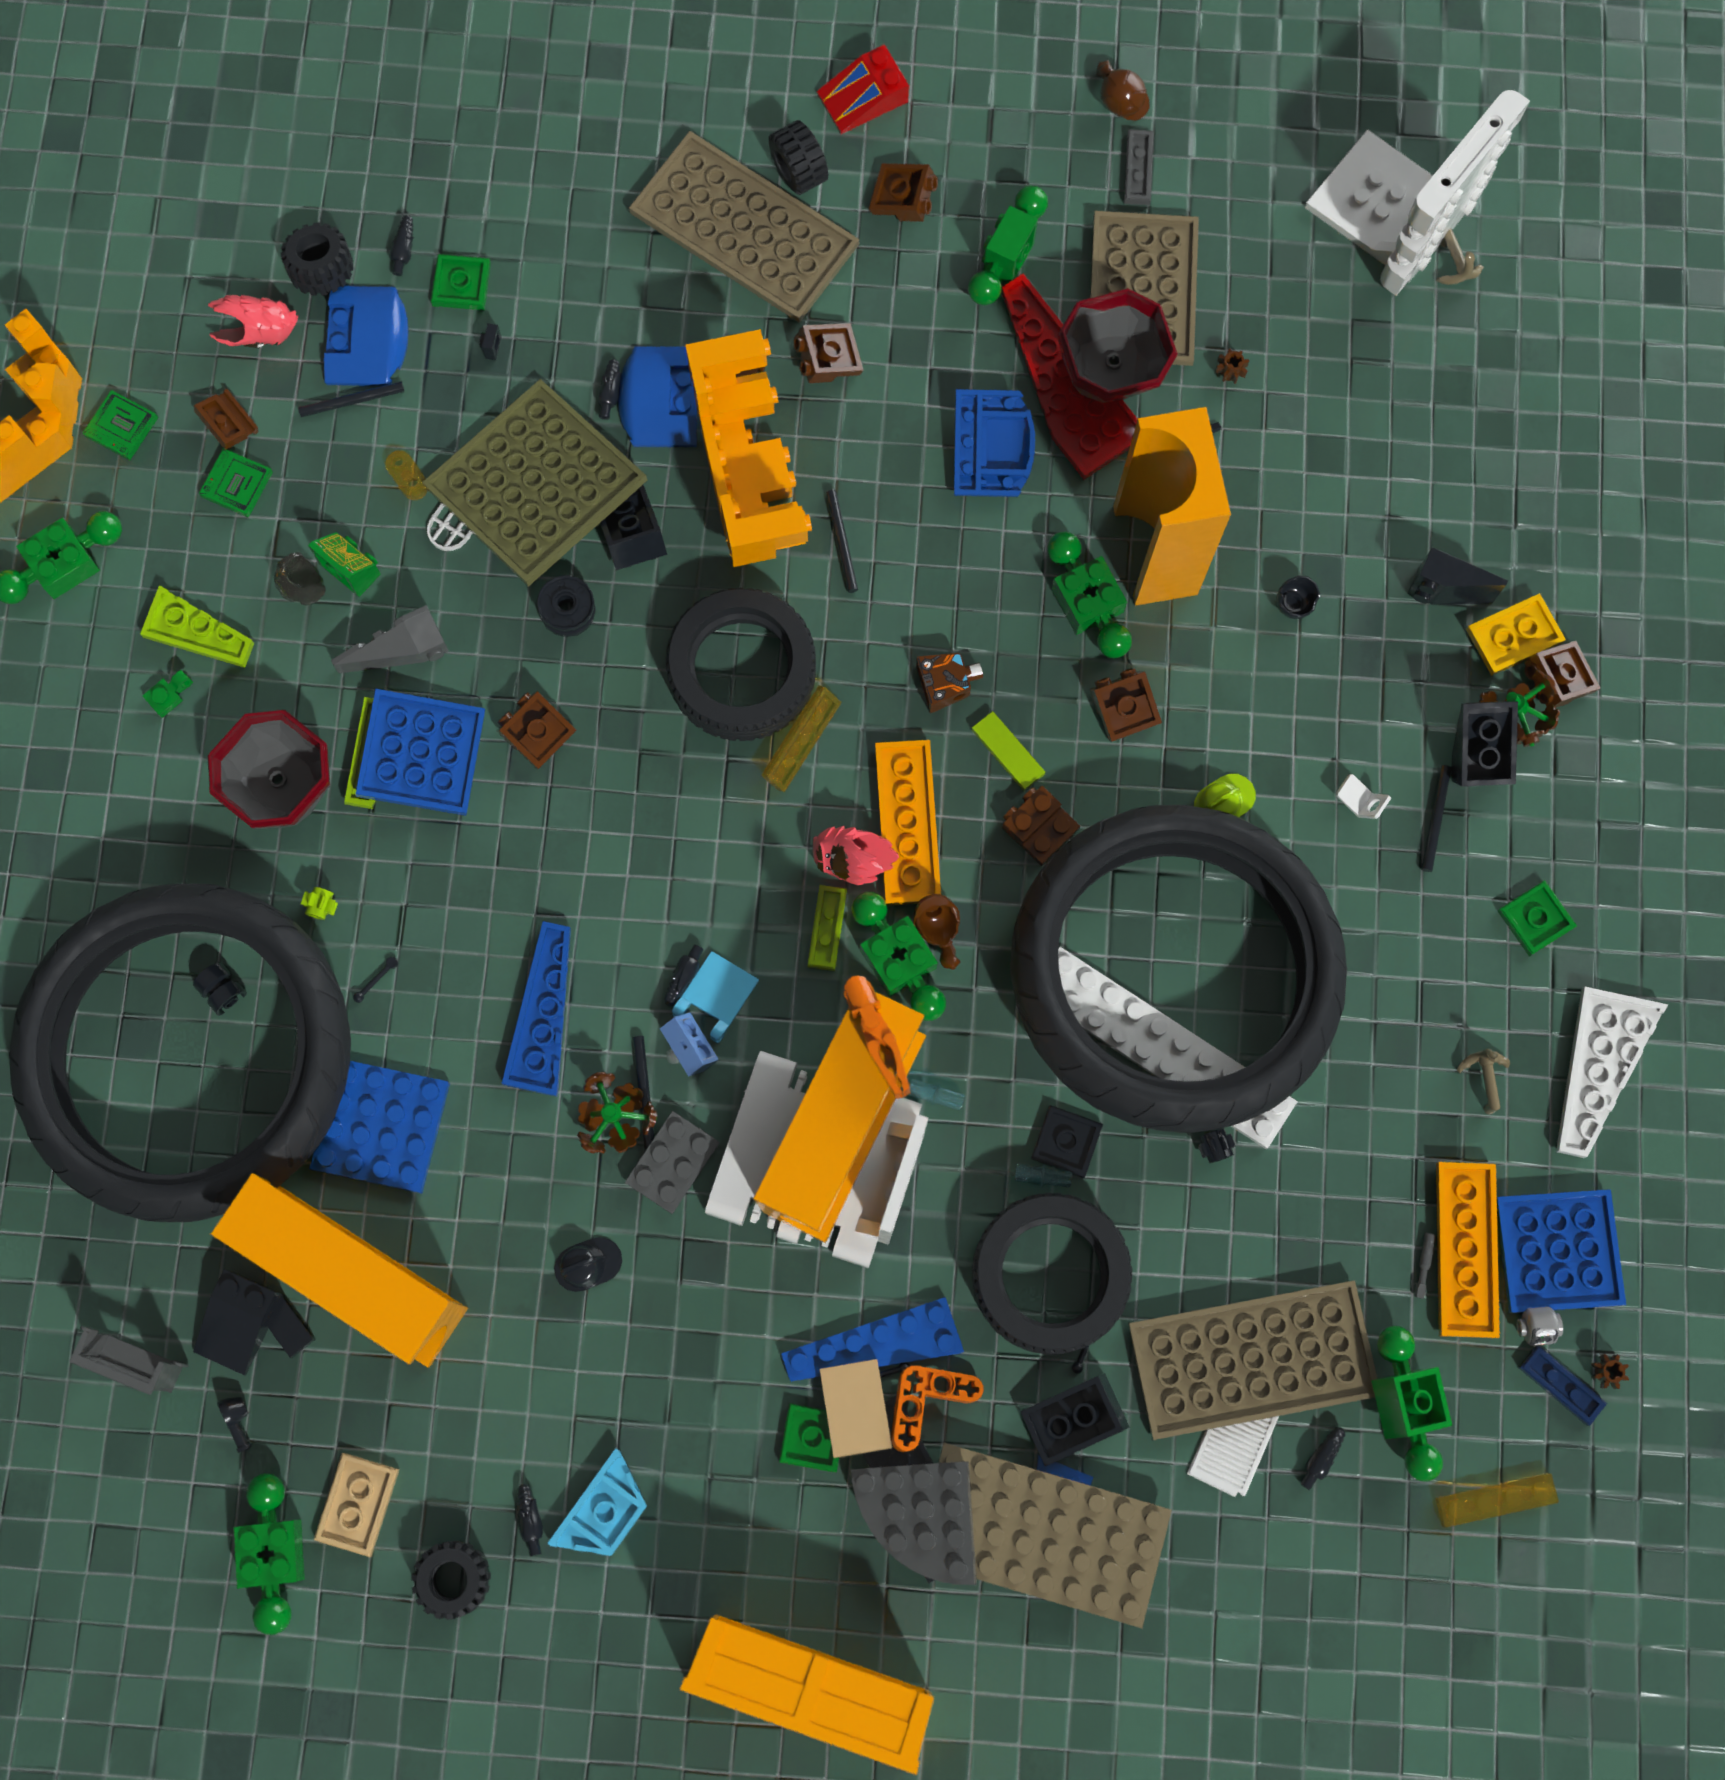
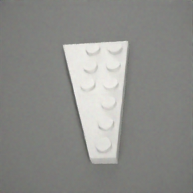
(1604, 1053)

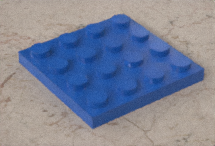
(420, 752)
(383, 1128)
(1560, 1251)

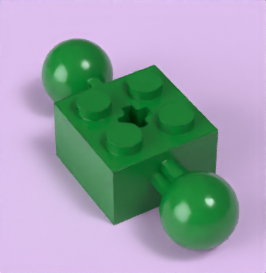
(1009, 245)
(59, 557)
(1083, 610)
(894, 975)
(1411, 1403)
(253, 1569)

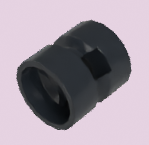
(217, 985)

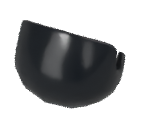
(1298, 597)

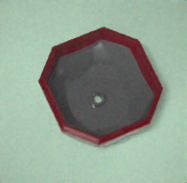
(1121, 329)
(257, 753)

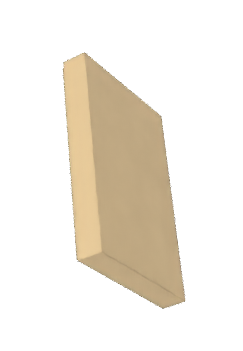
(855, 1408)
(356, 1504)

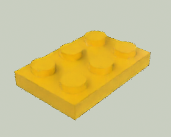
(1515, 634)

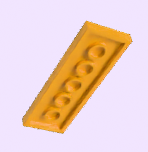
(908, 820)
(1467, 1250)

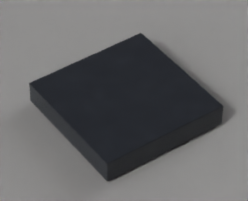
(1067, 1141)

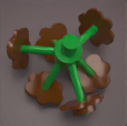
(1547, 719)
(595, 1114)

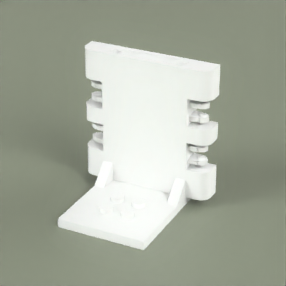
(1402, 209)
(757, 1134)

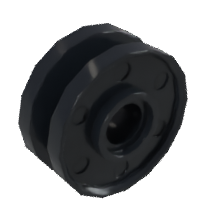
(562, 590)

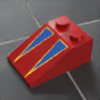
(864, 90)

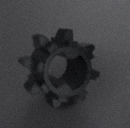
(1216, 1145)

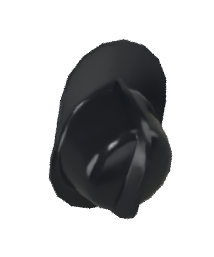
(588, 1264)

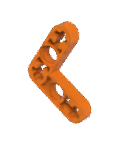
(927, 1389)

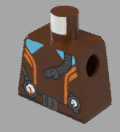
(946, 679)

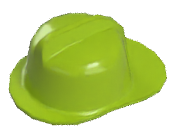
(1228, 794)

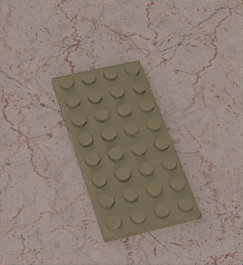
(744, 226)
(1253, 1360)
(1062, 1538)

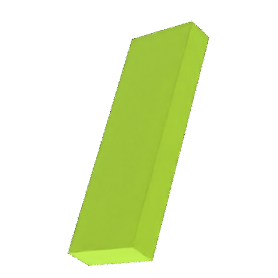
(1008, 751)
(827, 928)

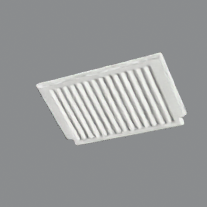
(1231, 1455)

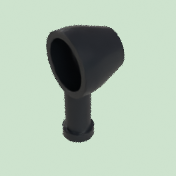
(233, 1412)

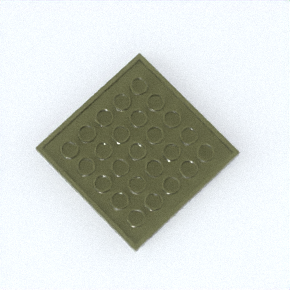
(534, 482)

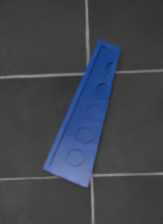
(538, 1034)
(900, 1338)

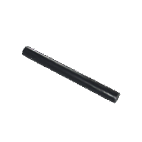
(351, 399)
(842, 542)
(1436, 818)
(643, 1082)

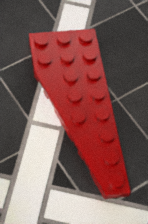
(1081, 427)

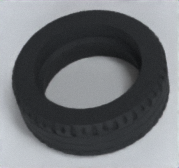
(730, 608)
(1112, 1258)

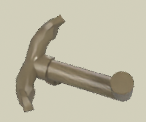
(1464, 266)
(1487, 1059)

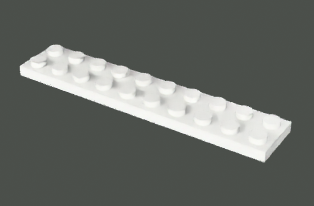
(1154, 1039)

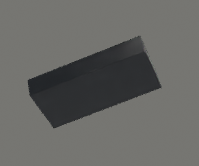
(289, 1329)

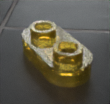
(405, 474)

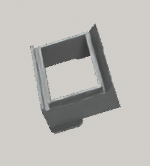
(125, 1362)

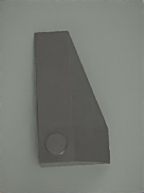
(409, 642)

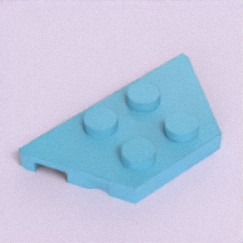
(603, 1511)

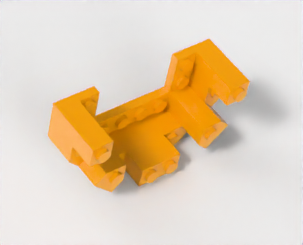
(53, 388)
(744, 471)

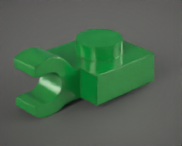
(165, 696)

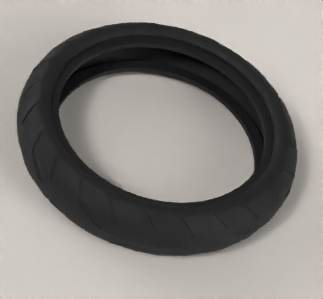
(1254, 858)
(63, 979)

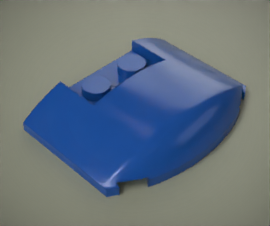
(365, 336)
(658, 398)
(992, 443)

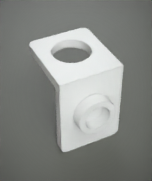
(1360, 798)

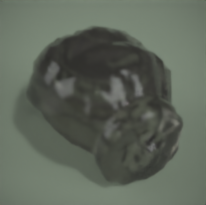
(298, 580)

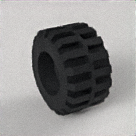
(798, 157)
(314, 243)
(425, 1583)

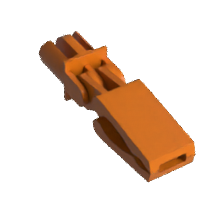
(864, 1003)

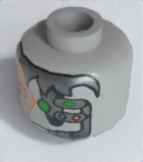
(1540, 1326)

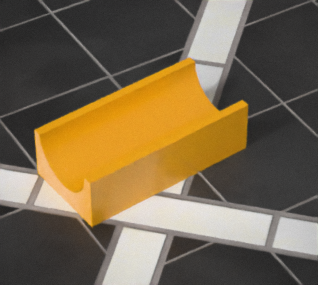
(1179, 490)
(837, 1124)
(339, 1271)

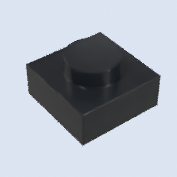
(490, 341)

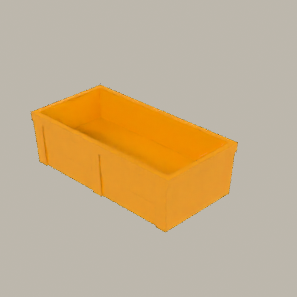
(810, 1693)

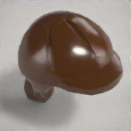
(1123, 92)
(938, 924)

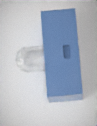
(688, 1045)

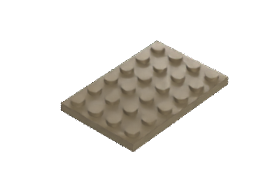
(1154, 259)

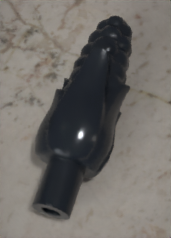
(402, 245)
(609, 389)
(683, 975)
(1322, 1459)
(529, 1519)

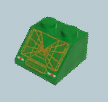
(345, 562)

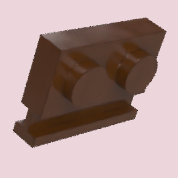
(225, 419)

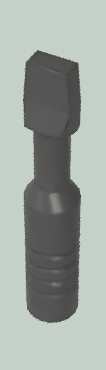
(1425, 1264)

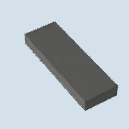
(1138, 167)

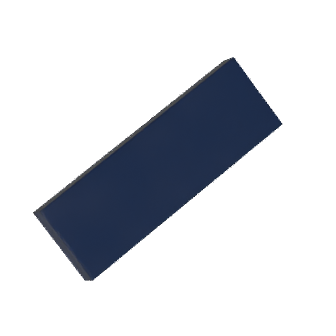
(1562, 1385)

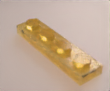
(801, 738)
(1497, 1500)

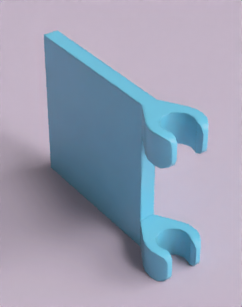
(718, 991)

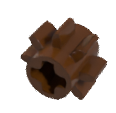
(1232, 366)
(1603, 1375)

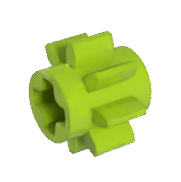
(319, 903)

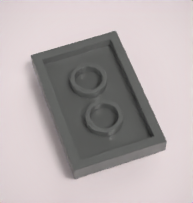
(672, 1162)

